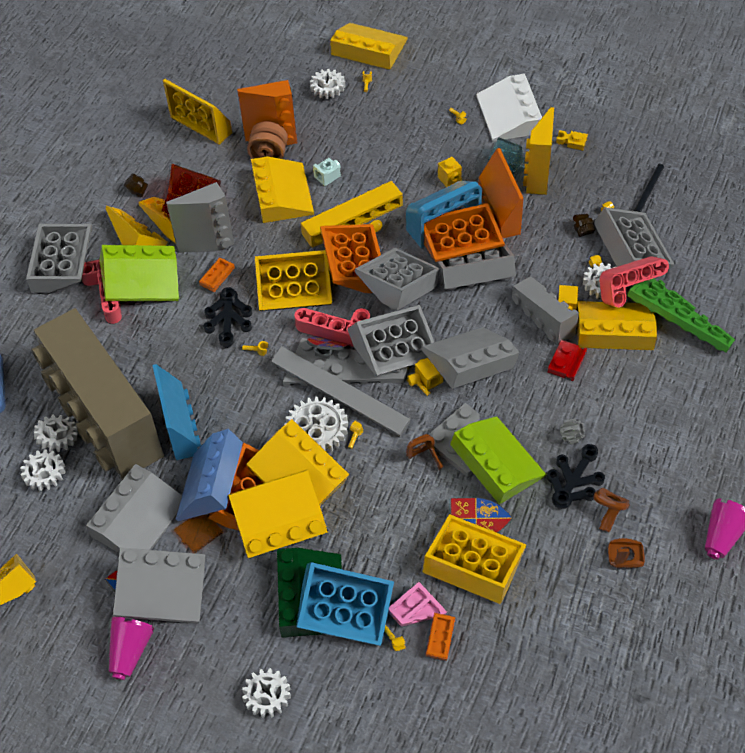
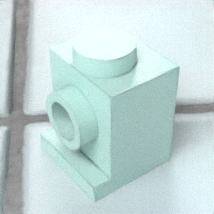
(327, 171)

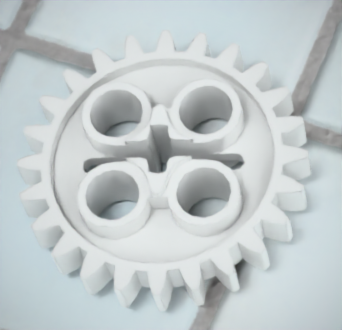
(318, 424)

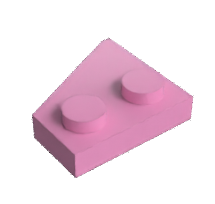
(415, 606)

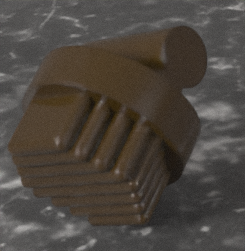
(136, 185)
(583, 225)

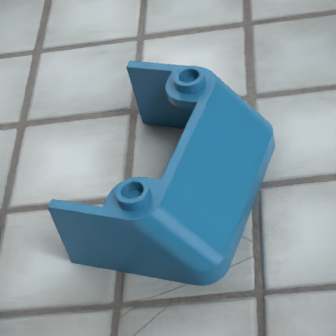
(460, 193)

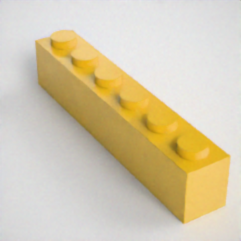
(355, 211)

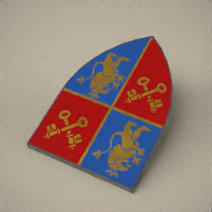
(322, 343)
(481, 512)

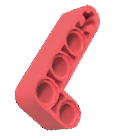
(92, 276)
(616, 279)
(326, 325)

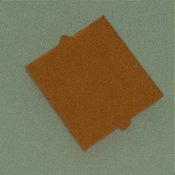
(198, 532)

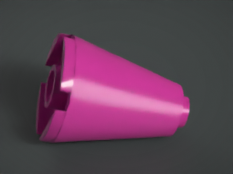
(724, 528)
(127, 645)

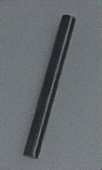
(649, 188)

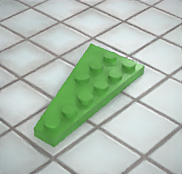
(679, 311)

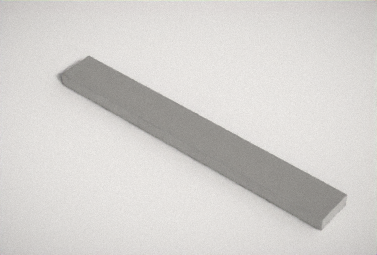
(341, 391)

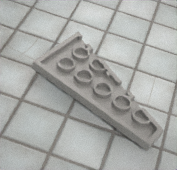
(345, 365)

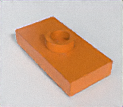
(216, 274)
(440, 636)

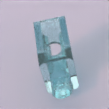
(511, 152)

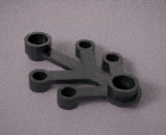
(227, 297)
(574, 480)

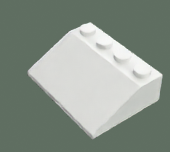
(509, 108)

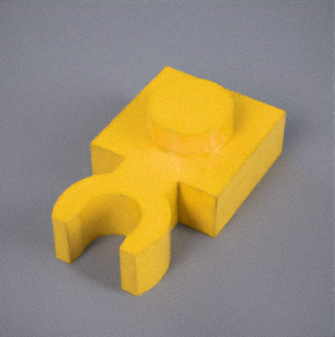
(573, 140)

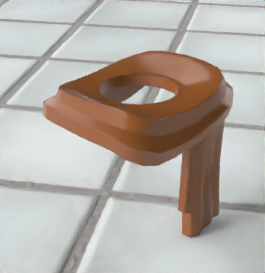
(429, 444)
(614, 503)
(618, 556)

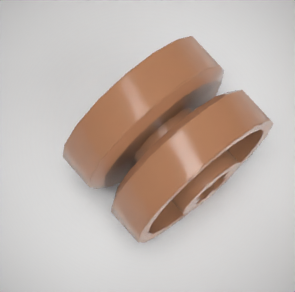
(267, 140)

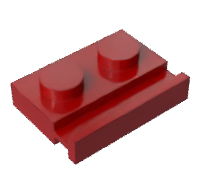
(567, 360)

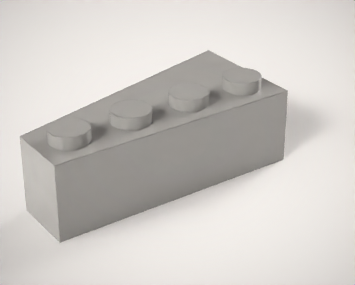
(545, 309)

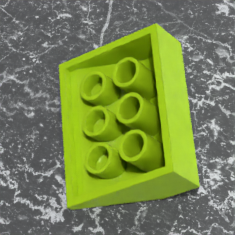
(139, 273)
(496, 458)

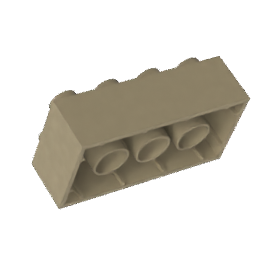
(96, 394)

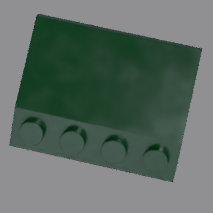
(291, 572)

